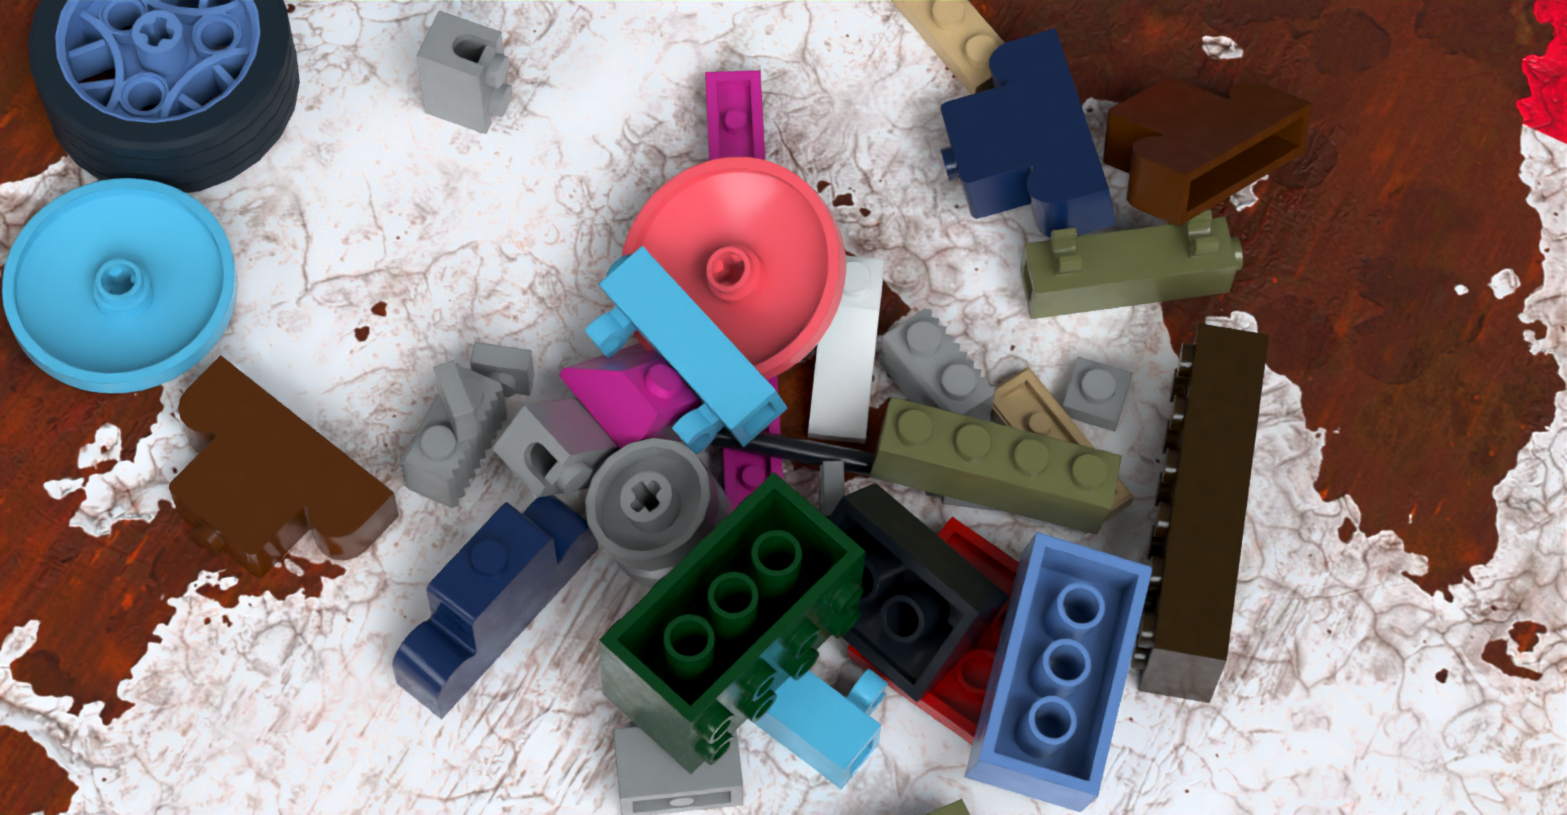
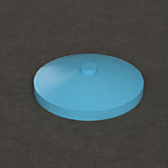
(120, 285)

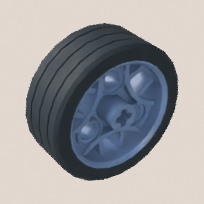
(171, 65)

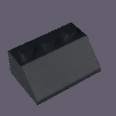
(919, 594)

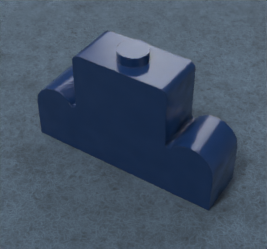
(1028, 142)
(490, 598)

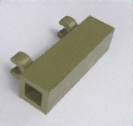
(1129, 266)

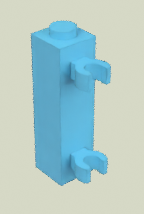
(693, 346)
(826, 727)

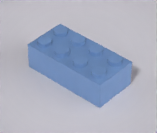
(1059, 673)

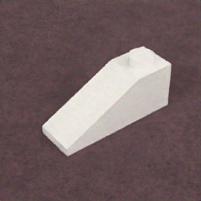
(847, 357)

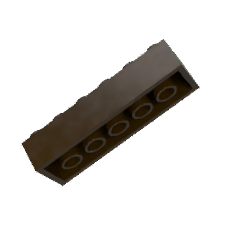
(1200, 513)

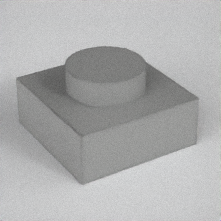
(506, 365)
(1096, 393)

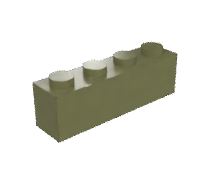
(995, 466)

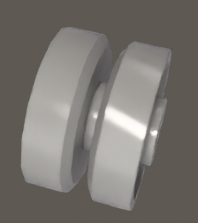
(653, 507)

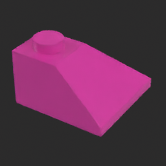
(631, 394)

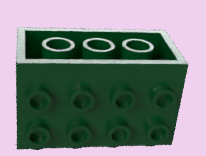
(733, 624)

